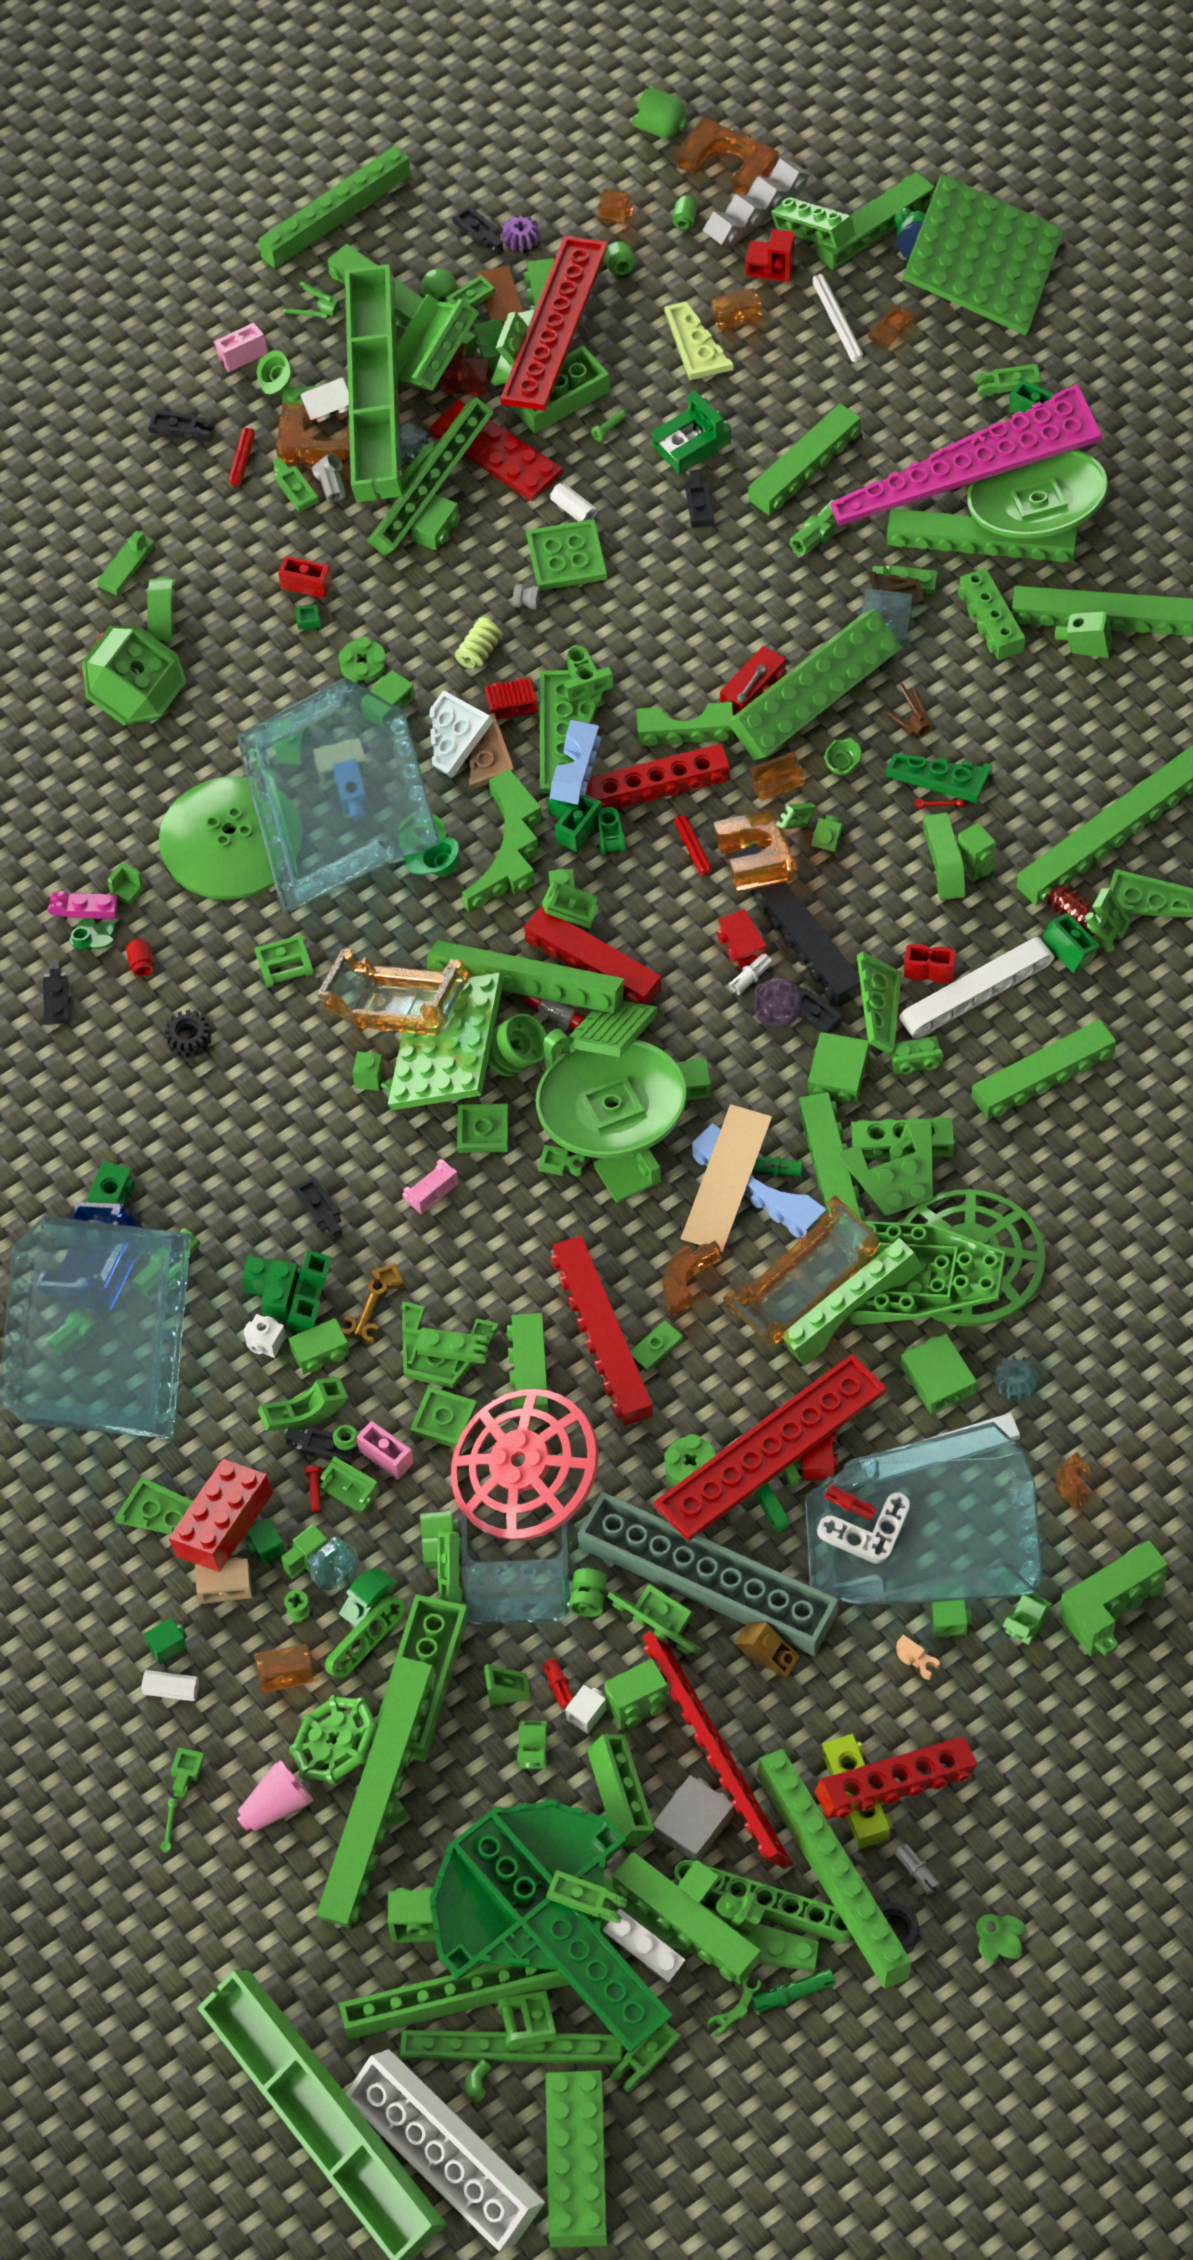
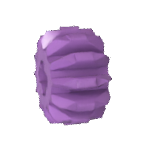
(521, 233)

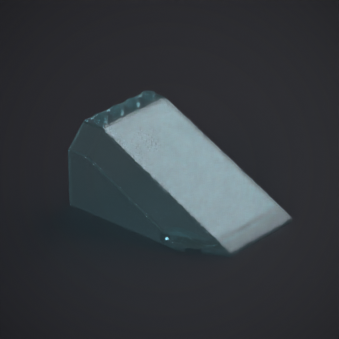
(965, 1529)

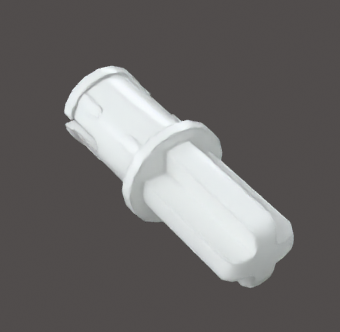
(750, 974)

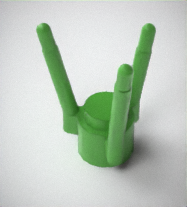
(326, 304)

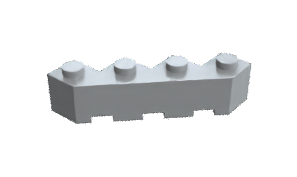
(751, 210)

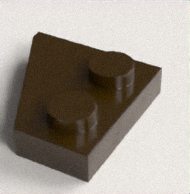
(897, 584)

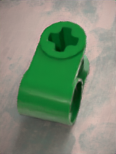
(610, 835)

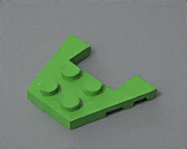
(900, 1181)
(434, 1369)

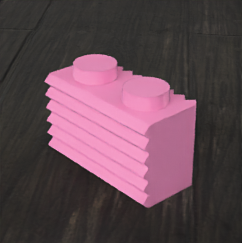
(385, 1450)

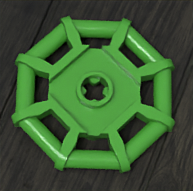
(342, 1755)

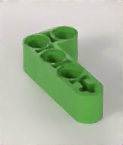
(945, 856)

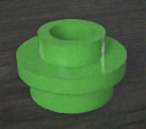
(342, 1431)

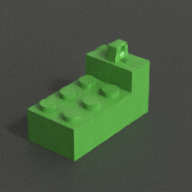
(1100, 1600)

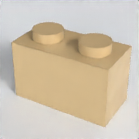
(227, 1585)

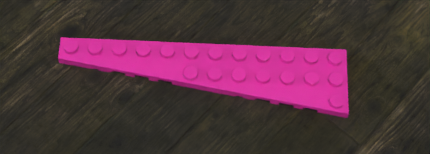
(1024, 439)

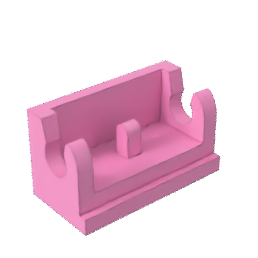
(241, 347)
(431, 1187)

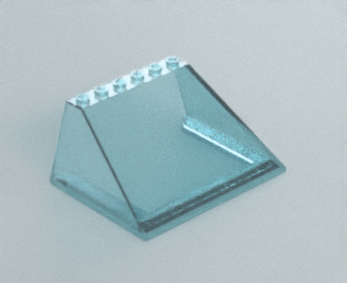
(336, 791)
(95, 1327)

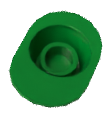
(439, 860)

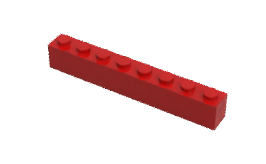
(602, 1330)

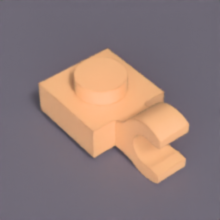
(913, 1654)

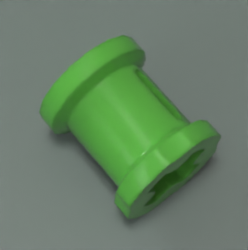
(291, 1601)

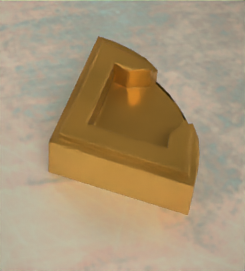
(389, 1275)

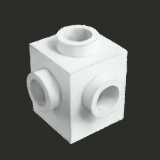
(264, 1335)

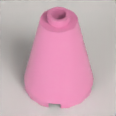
(273, 1798)

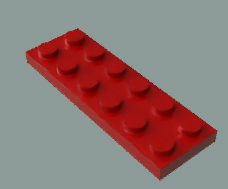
(504, 456)

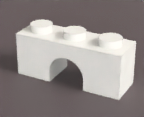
(644, 1946)

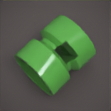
(588, 1592)

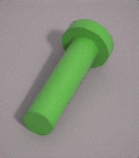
(599, 432)

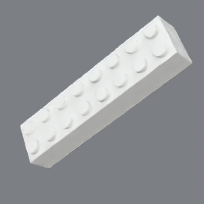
(444, 2150)

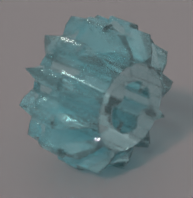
(1007, 1379)

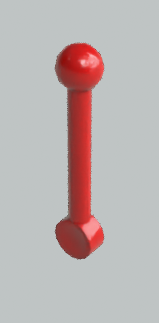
(919, 803)

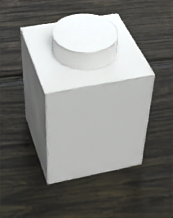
(586, 1708)

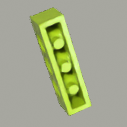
(865, 1830)

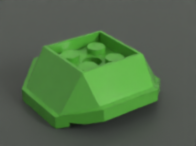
(118, 689)

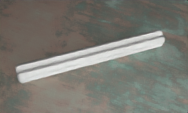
(837, 318)

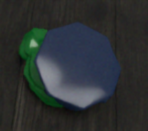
(908, 226)

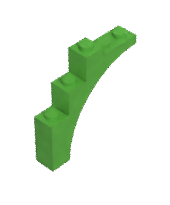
(518, 845)

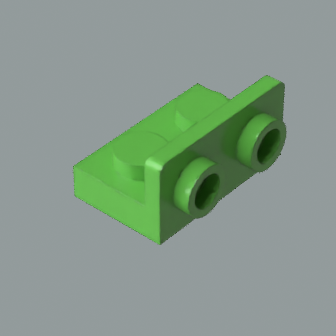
(916, 1055)

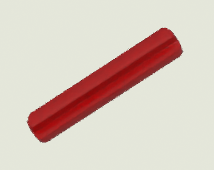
(241, 457)
(693, 845)

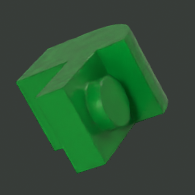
(366, 1593)

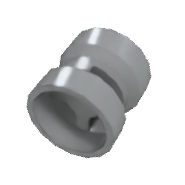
(528, 596)

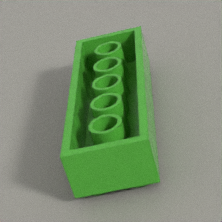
(431, 1637)
(576, 2159)

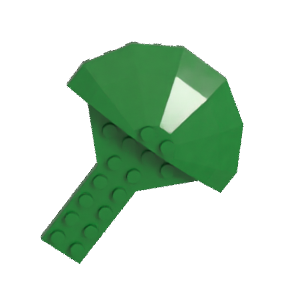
(496, 1909)

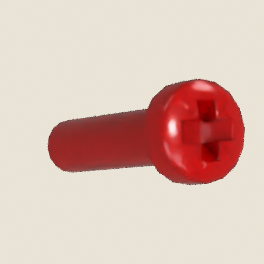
(313, 1473)

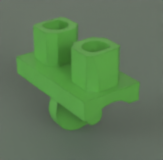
(742, 1912)

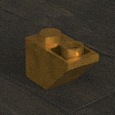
(766, 1648)

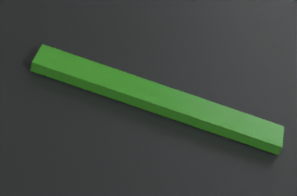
(493, 2048)

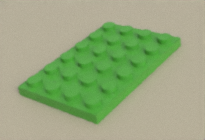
(455, 1060)

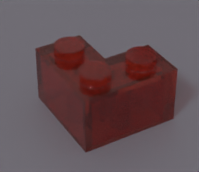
(466, 374)

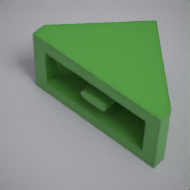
(506, 1685)

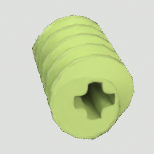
(478, 643)

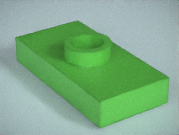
(656, 1346)

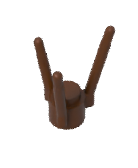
(919, 720)

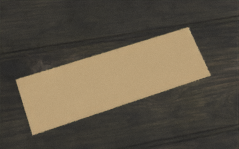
(726, 1176)

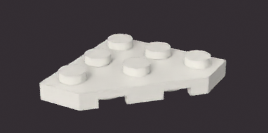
(455, 732)

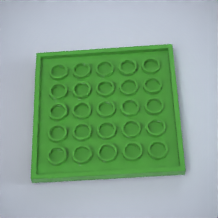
(983, 254)

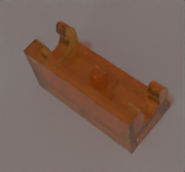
(736, 309)
(776, 776)
(1069, 1481)
(284, 1668)

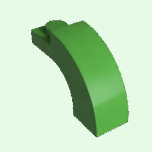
(160, 607)
(306, 1410)

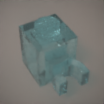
(411, 440)

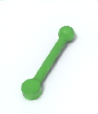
(166, 1846)

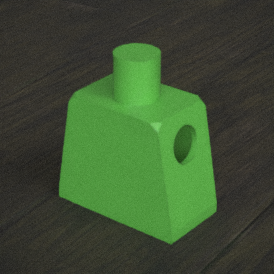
(1087, 634)

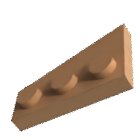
(489, 757)

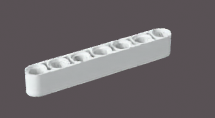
(976, 987)

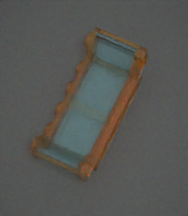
(392, 996)
(806, 1273)

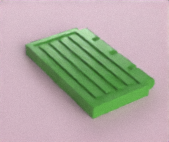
(612, 1032)

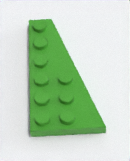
(555, 720)

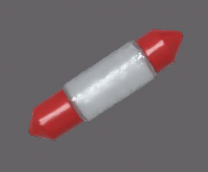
(556, 1011)

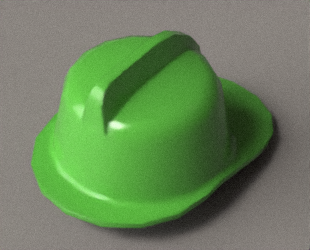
(274, 372)

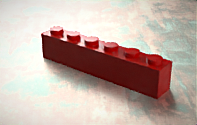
(585, 952)

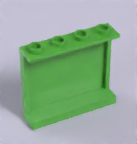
(432, 341)

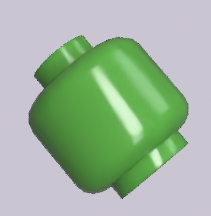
(620, 258)

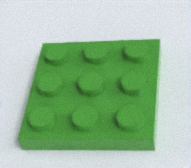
(566, 555)

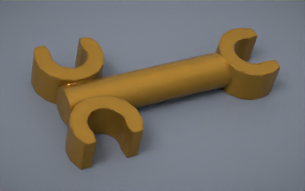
(362, 1328)

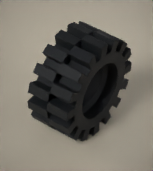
(192, 1045)

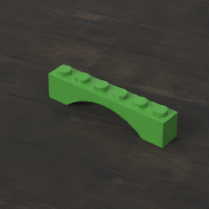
(888, 1270)

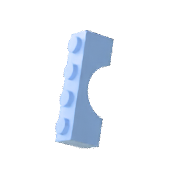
(570, 778)

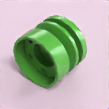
(516, 1045)

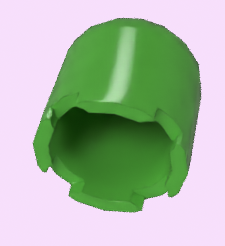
(660, 113)

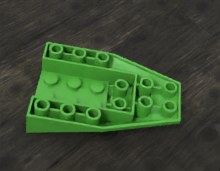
(954, 1275)

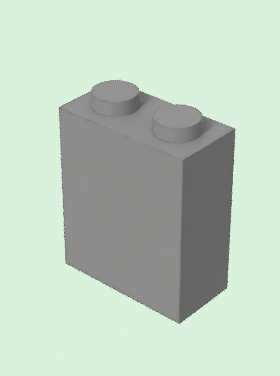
(693, 1818)

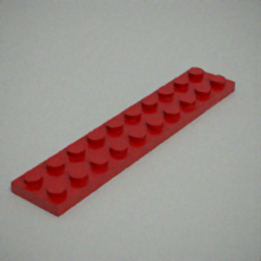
(554, 323)
(770, 1447)
(719, 1755)

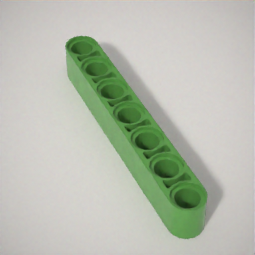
(780, 1900)

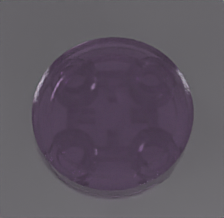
(777, 1003)

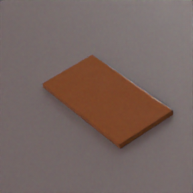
(506, 297)

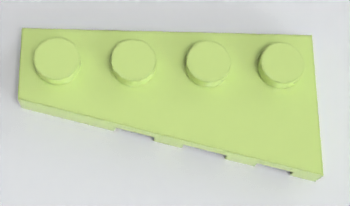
(695, 344)

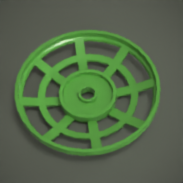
(988, 1237)

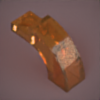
(680, 1271)

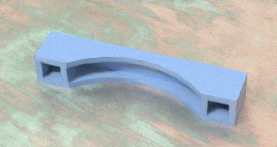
(795, 1211)

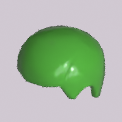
(438, 283)
(843, 756)

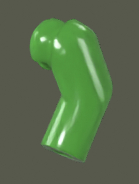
(474, 2081)

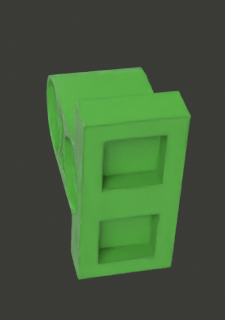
(584, 669)

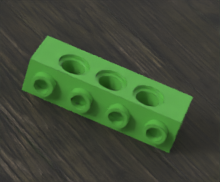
(889, 1130)

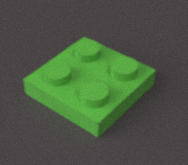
(482, 1128)
(442, 1416)

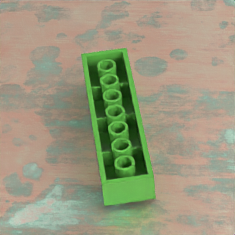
(814, 684)

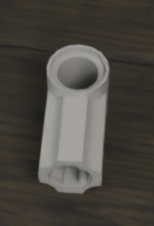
(328, 474)

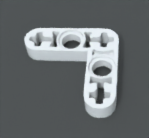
(868, 1540)

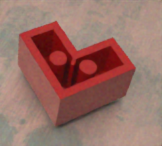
(772, 259)

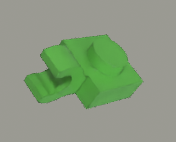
(186, 1767)

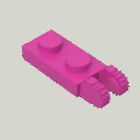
(83, 905)

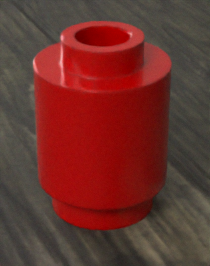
(140, 957)

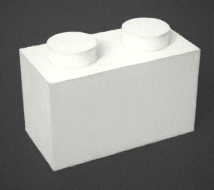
(326, 399)

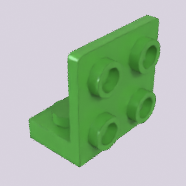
(628, 1174)

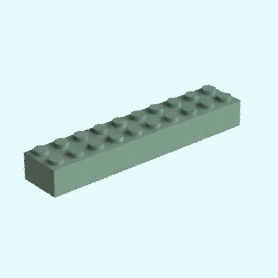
(707, 1573)

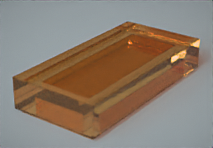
(890, 326)

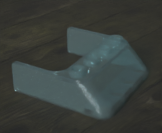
(516, 1588)

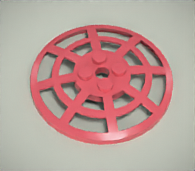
(532, 1471)

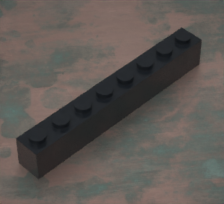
(806, 938)

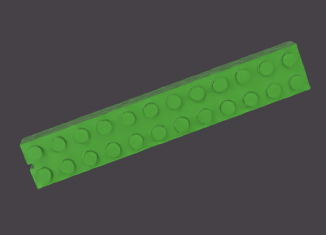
(373, 383)
(322, 2116)

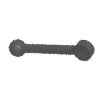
(760, 670)

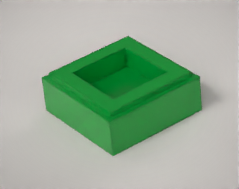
(307, 616)

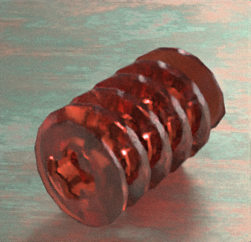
(1063, 901)

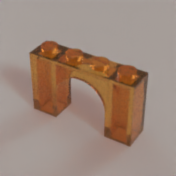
(711, 139)
(296, 446)
(762, 869)

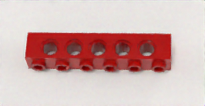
(638, 783)
(953, 1753)

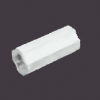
(573, 503)
(170, 1685)

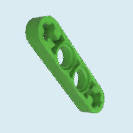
(363, 1633)

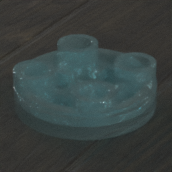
(333, 1564)

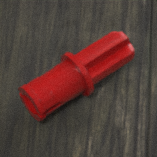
(850, 1502)
(558, 1682)

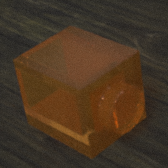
(614, 206)

